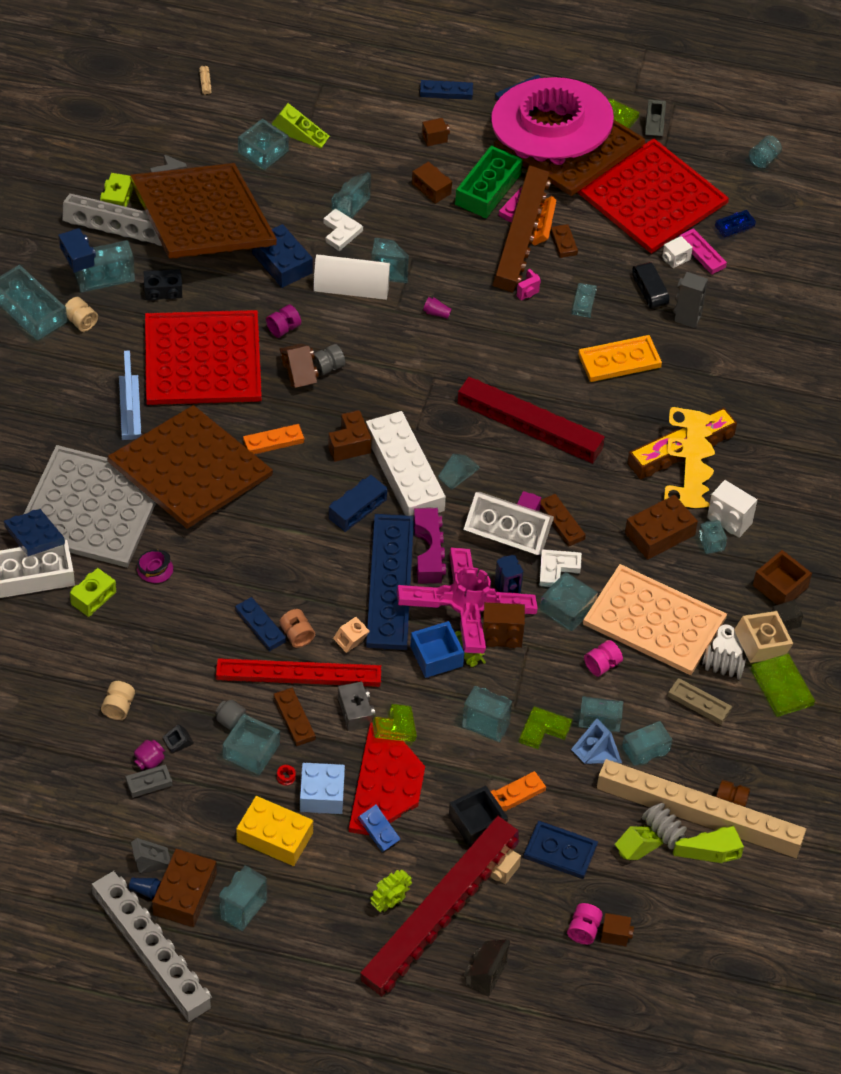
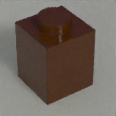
(435, 131)
(616, 930)

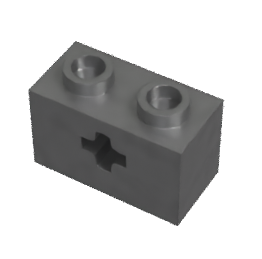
(355, 706)

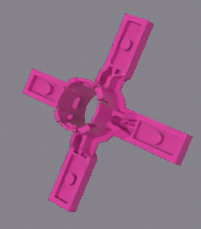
(469, 606)

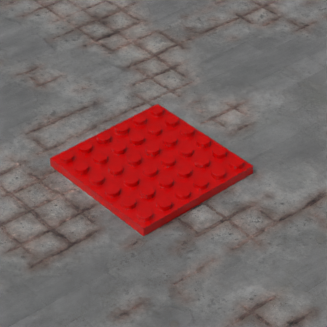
(653, 196)
(202, 357)

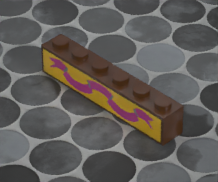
(654, 455)

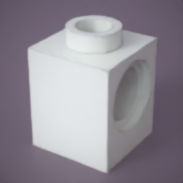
(677, 252)

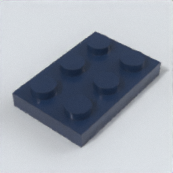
(34, 532)

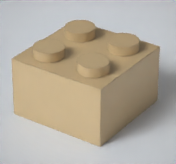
(763, 636)

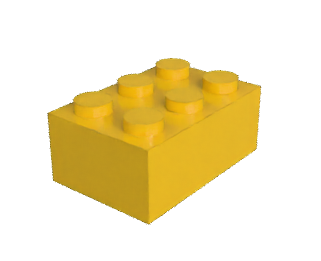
(274, 830)

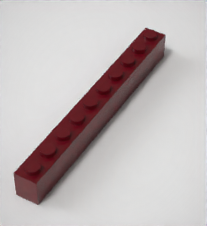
(439, 906)

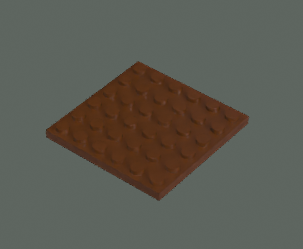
(582, 170)
(190, 466)

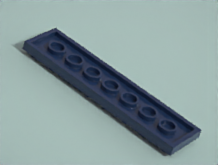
(389, 569)

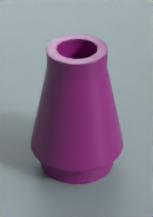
(436, 308)

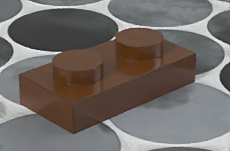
(564, 241)

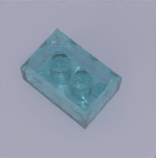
(112, 267)

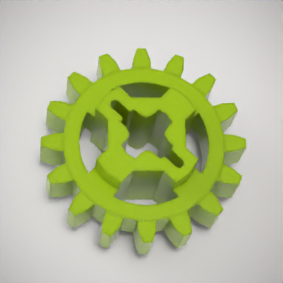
(391, 890)

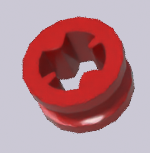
(290, 771)

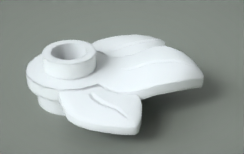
(728, 642)

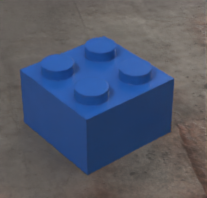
(437, 649)

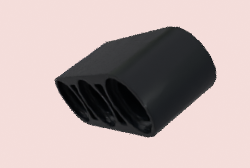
(650, 285)

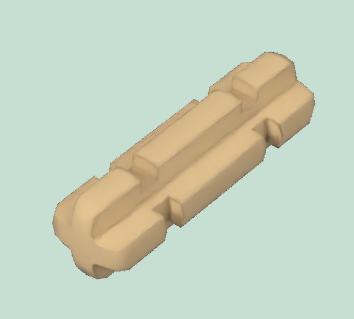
(205, 80)

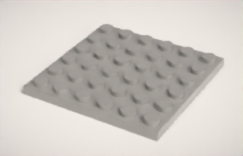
(92, 506)

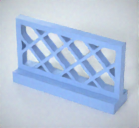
(129, 402)

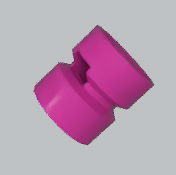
(603, 658)
(585, 923)

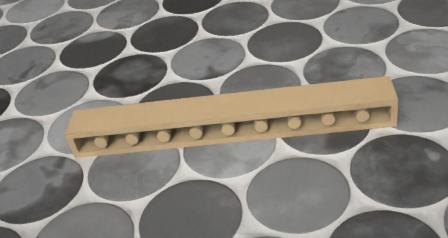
(701, 808)

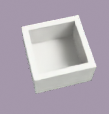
(732, 508)

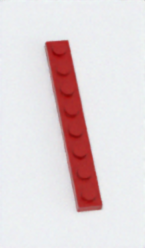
(298, 672)

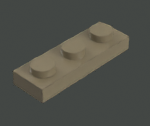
(699, 701)

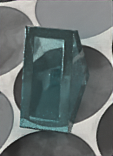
(457, 470)

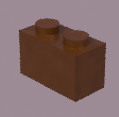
(432, 182)

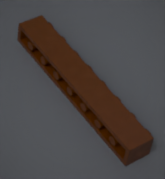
(521, 229)

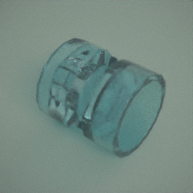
(765, 151)

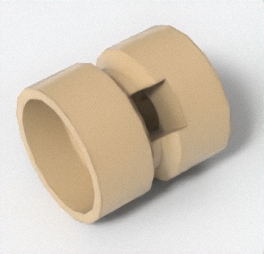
(80, 314)
(118, 700)

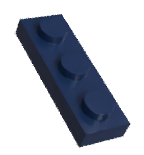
(446, 89)
(260, 624)

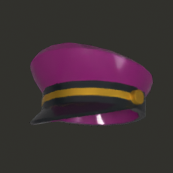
(155, 566)

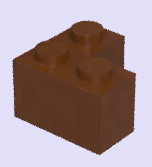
(299, 364)
(352, 439)

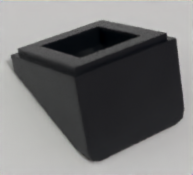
(178, 739)

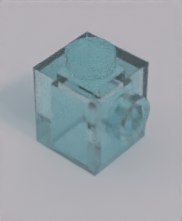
(712, 536)

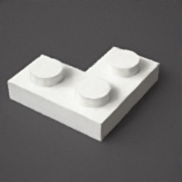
(344, 229)
(556, 562)

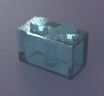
(605, 710)
(647, 743)

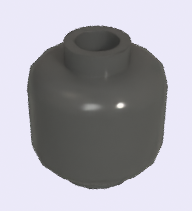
(229, 713)

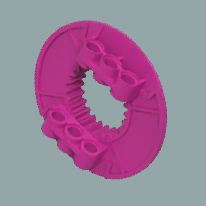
(585, 132)

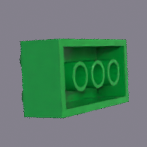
(488, 181)

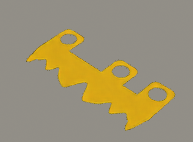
(694, 449)

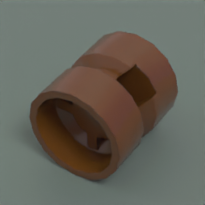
(736, 795)

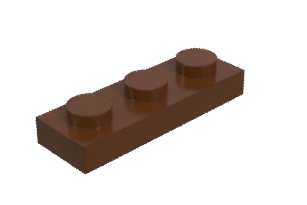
(562, 520)
(294, 716)

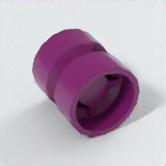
(283, 321)

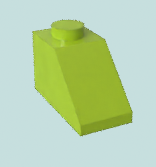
(637, 842)

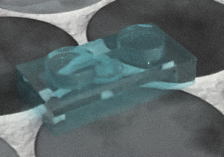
(584, 300)

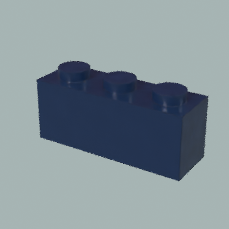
(357, 503)

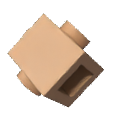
(351, 634)

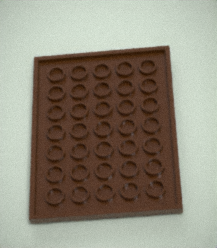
(202, 210)

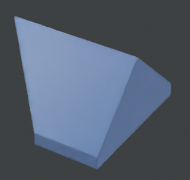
(596, 745)

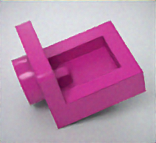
(530, 286)

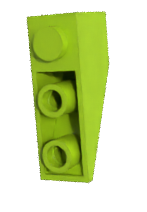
(299, 127)
(713, 846)

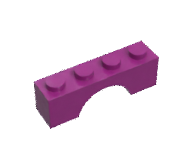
(430, 563)

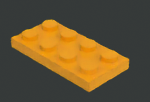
(619, 358)

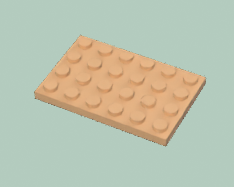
(655, 619)

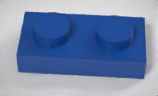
(379, 828)

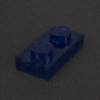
(735, 223)

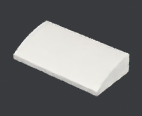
(351, 277)

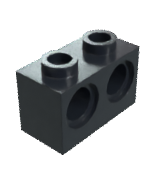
(163, 284)

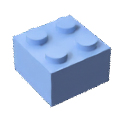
(322, 788)

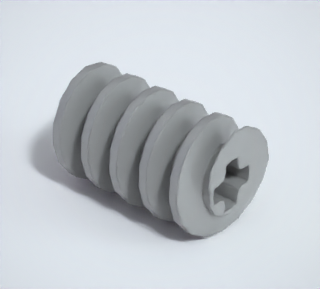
(724, 662)
(664, 825)

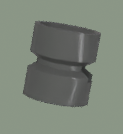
(329, 359)

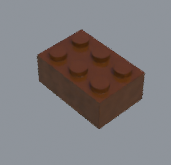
(661, 527)
(184, 888)

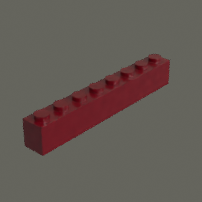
(531, 419)

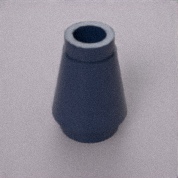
(145, 886)

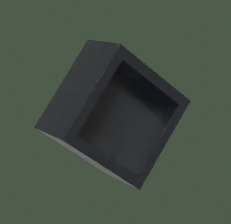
(475, 813)

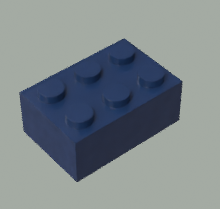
(285, 260)

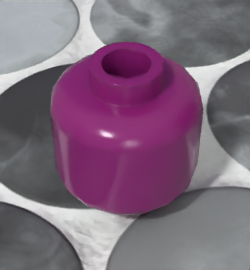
(149, 754)

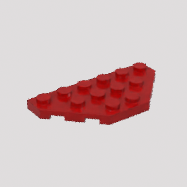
(388, 778)

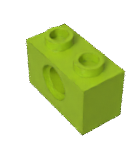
(102, 589)

